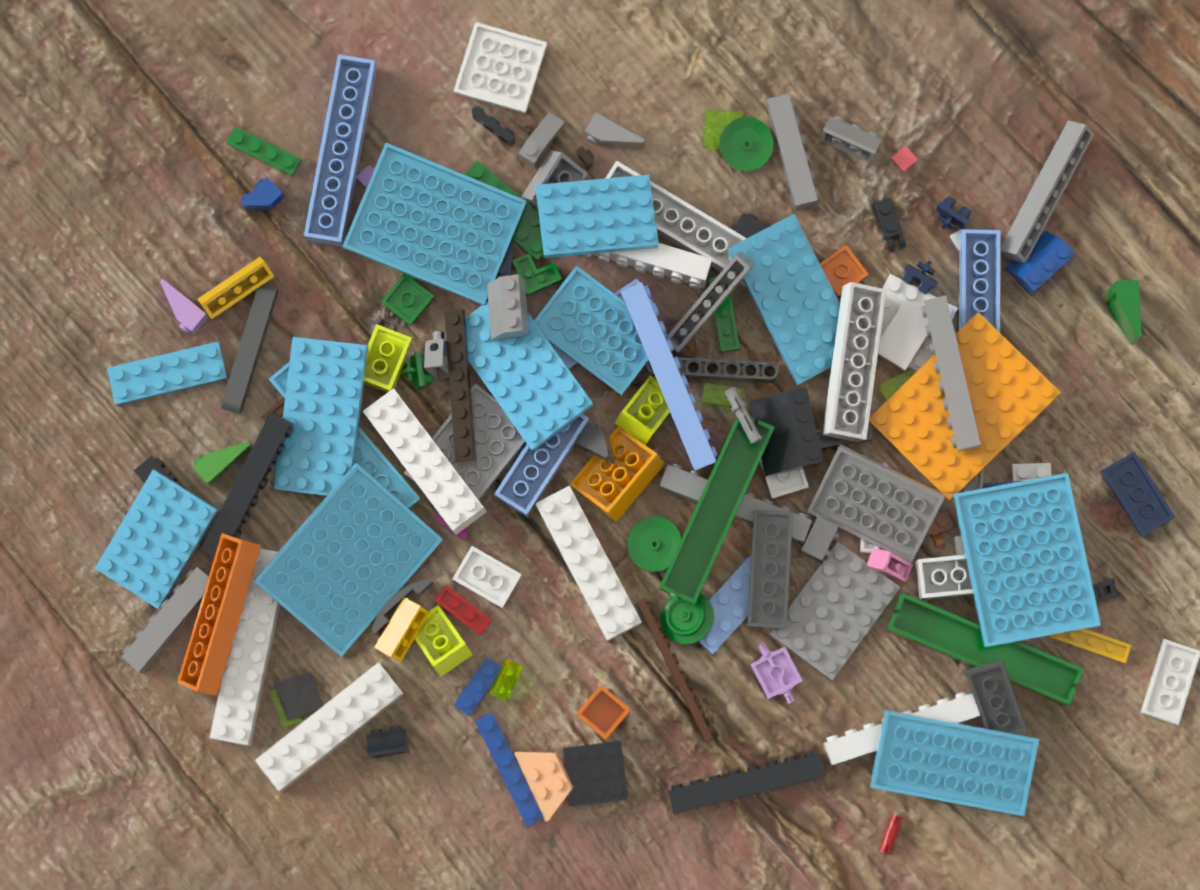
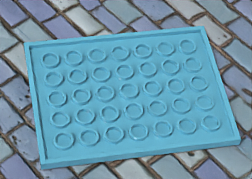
(434, 224)
(348, 559)
(1026, 560)

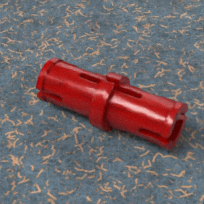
(891, 834)

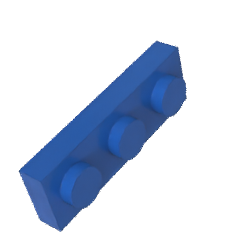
(478, 686)

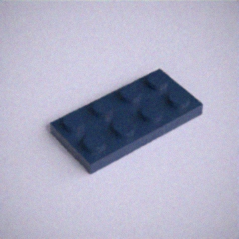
(1137, 494)

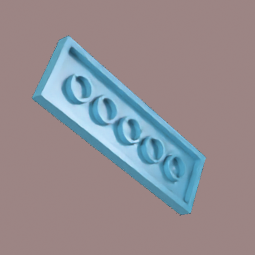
(167, 373)

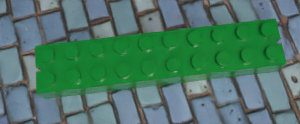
(715, 512)
(964, 643)

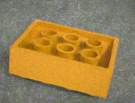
(617, 485)

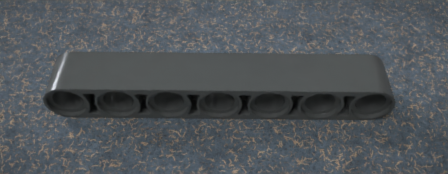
(249, 349)
(721, 366)

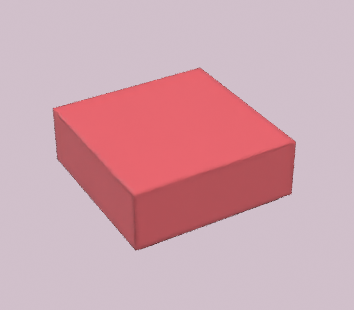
(904, 159)

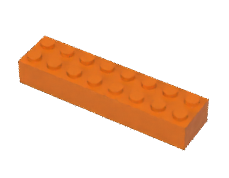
(219, 614)

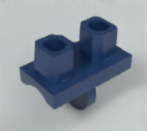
(949, 215)
(927, 282)

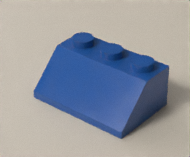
(1044, 262)

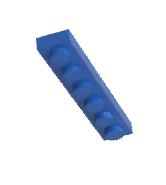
(509, 769)

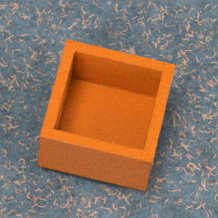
(603, 712)

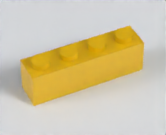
(235, 287)

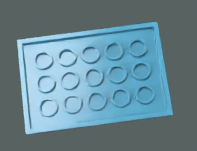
(596, 216)
(594, 330)
(156, 539)

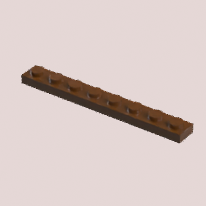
(679, 677)

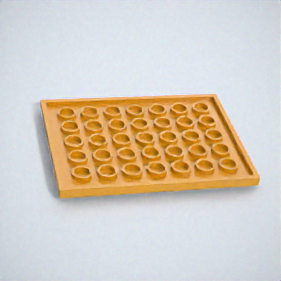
(1004, 399)

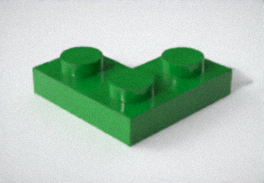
(536, 279)

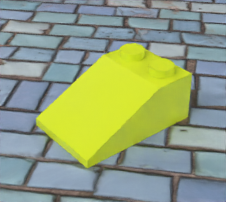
(385, 358)
(644, 412)
(441, 642)

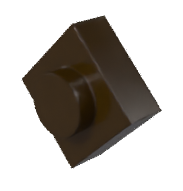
(586, 157)

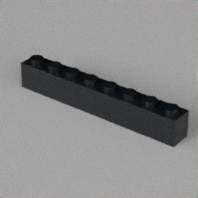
(250, 481)
(748, 783)

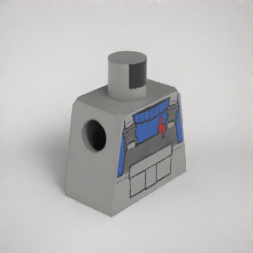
(436, 356)

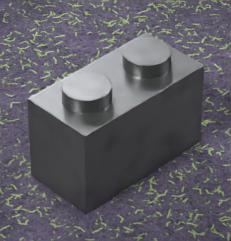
(819, 539)

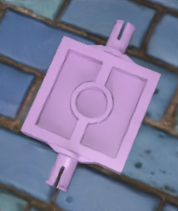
(776, 672)

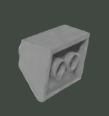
(850, 139)
(554, 169)
(507, 307)

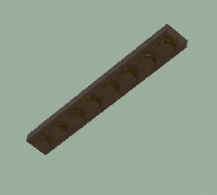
(460, 385)

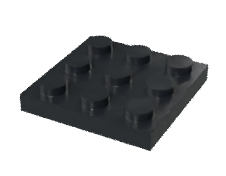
(596, 773)

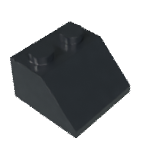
(387, 743)

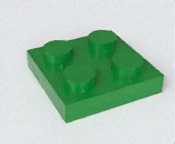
(407, 299)

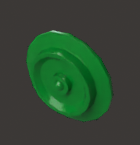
(746, 144)
(653, 543)
(687, 622)

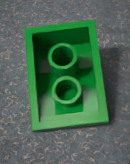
(1125, 305)

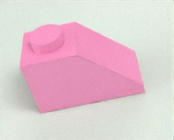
(889, 564)

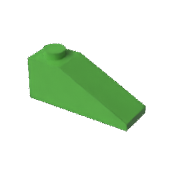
(216, 463)

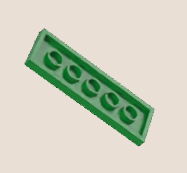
(527, 232)

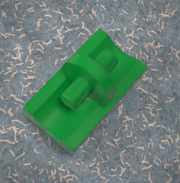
(415, 373)

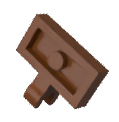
(941, 523)

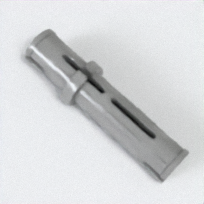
(742, 414)

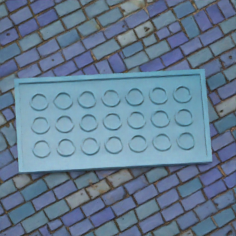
(792, 296)
(526, 378)
(325, 409)
(954, 762)

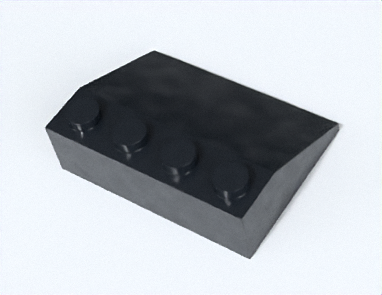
(794, 438)

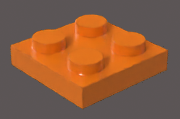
(842, 269)

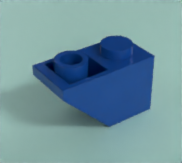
(263, 197)

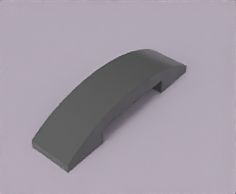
(381, 620)

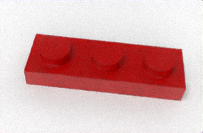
(463, 610)

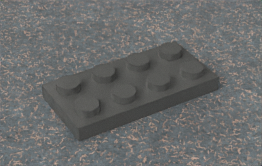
(996, 698)

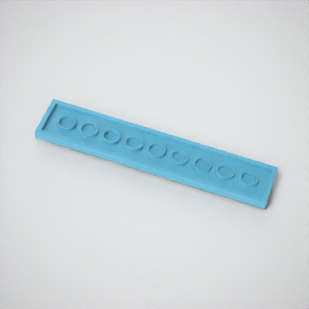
(366, 455)

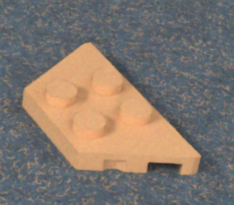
(546, 779)

